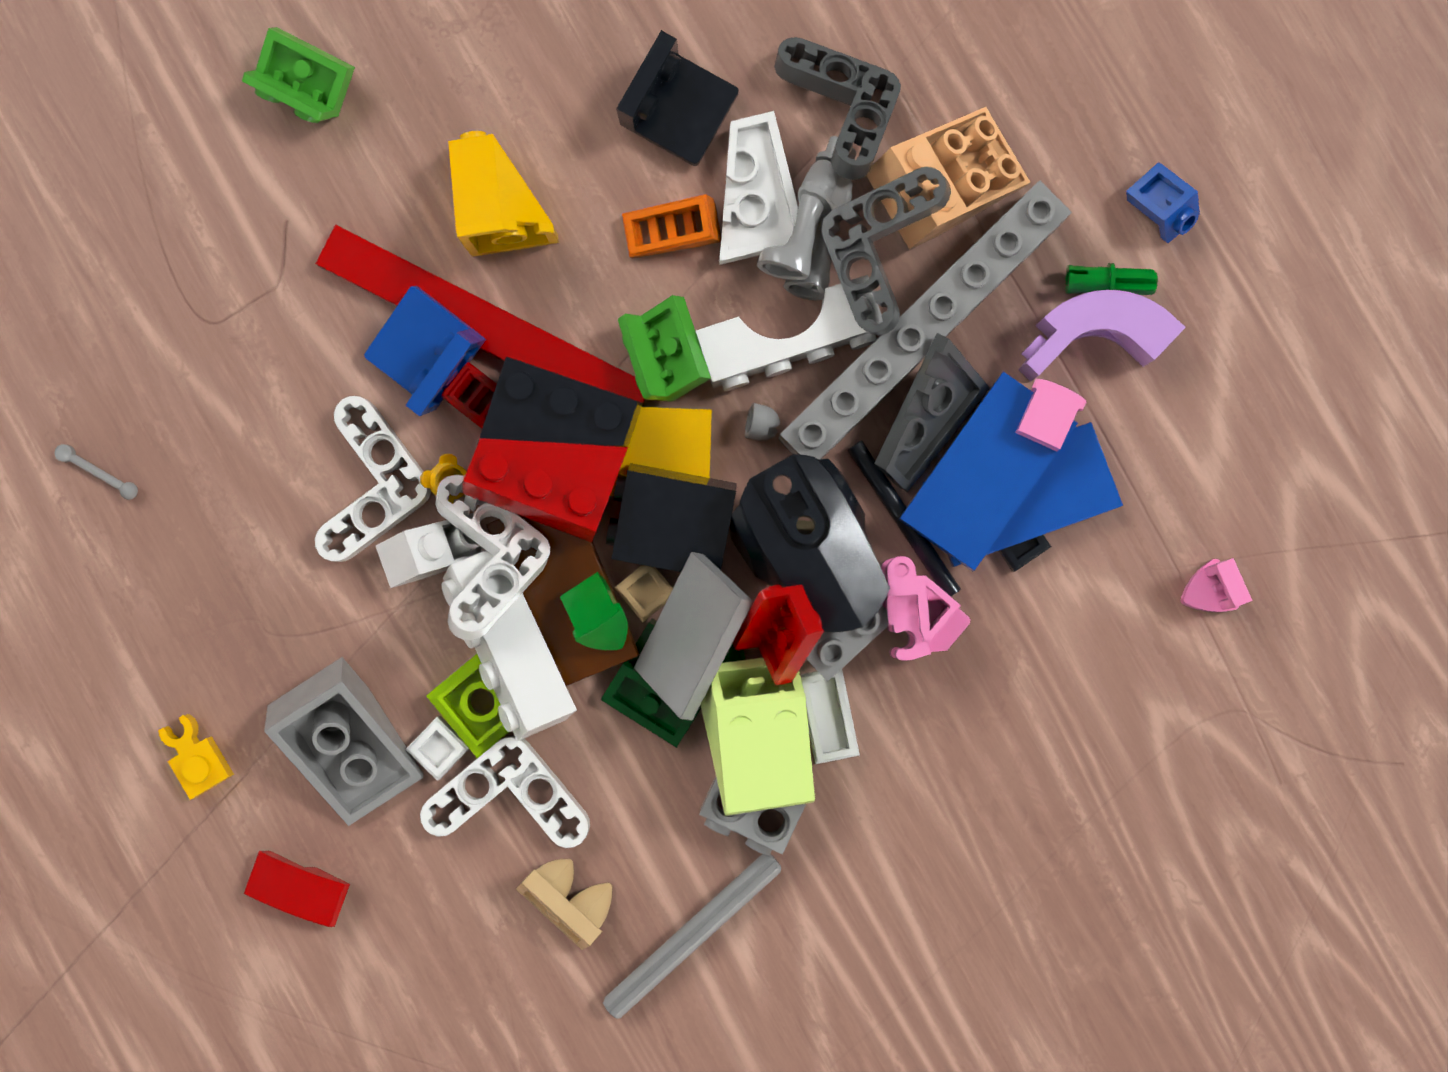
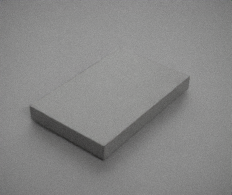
(692, 635)

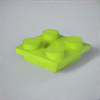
(453, 702)

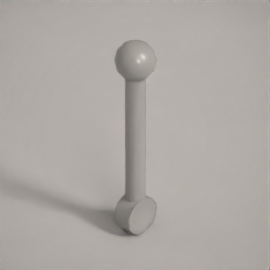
(67, 453)

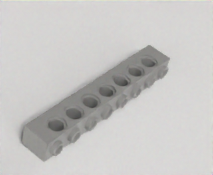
(936, 311)

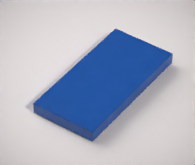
(980, 477)
(1068, 492)

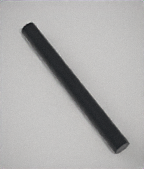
(896, 507)

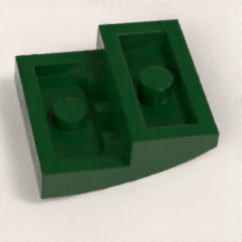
(639, 702)

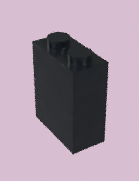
(669, 517)

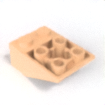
(971, 158)

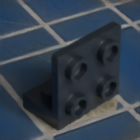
(675, 102)

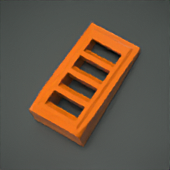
(703, 203)

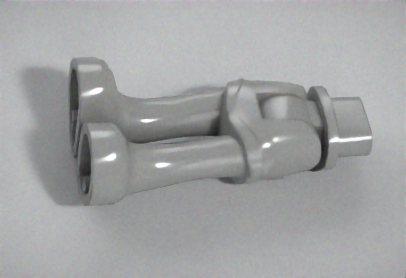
(805, 257)

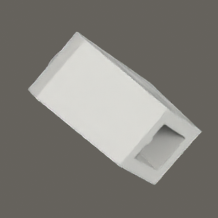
(424, 552)

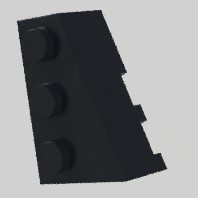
(556, 409)

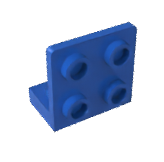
(423, 348)

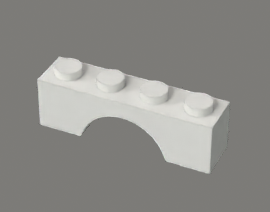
(738, 352)

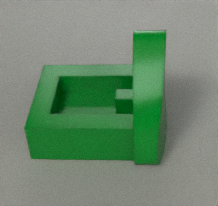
(596, 615)

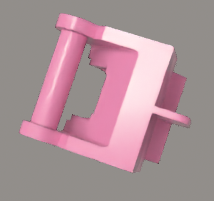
(920, 610)

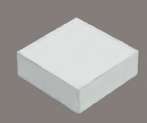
(437, 748)

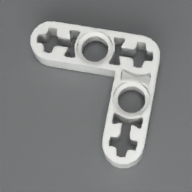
(385, 492)
(506, 552)
(517, 781)

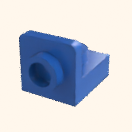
(1165, 201)

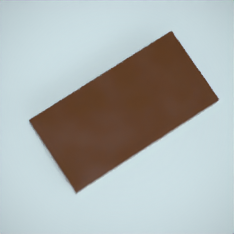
(568, 565)

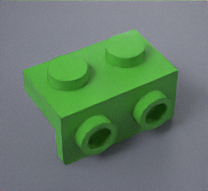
(300, 76)
(664, 350)

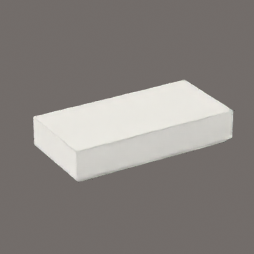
(829, 717)

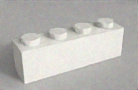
(513, 656)

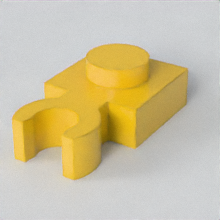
(199, 763)

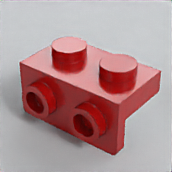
(782, 628)

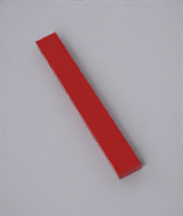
(505, 333)

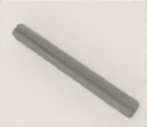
(691, 935)

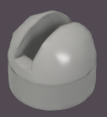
(761, 423)

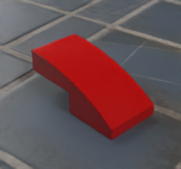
(296, 889)

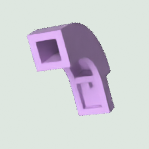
(1117, 315)

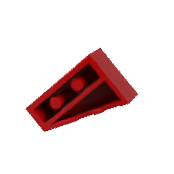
(546, 481)

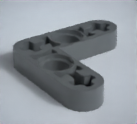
(856, 92)
(861, 244)

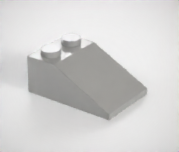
(342, 741)

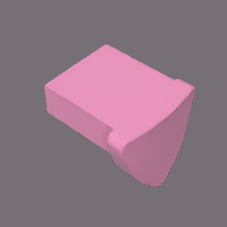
(1050, 414)
(1216, 588)

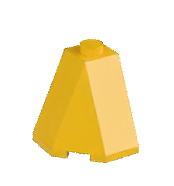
(492, 200)

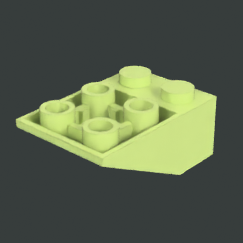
(758, 738)

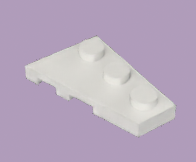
(758, 190)

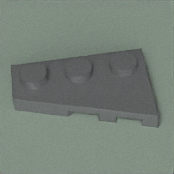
(931, 413)

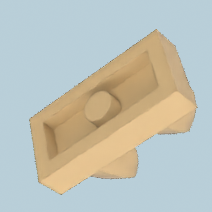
(576, 918)

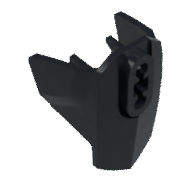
(832, 561)

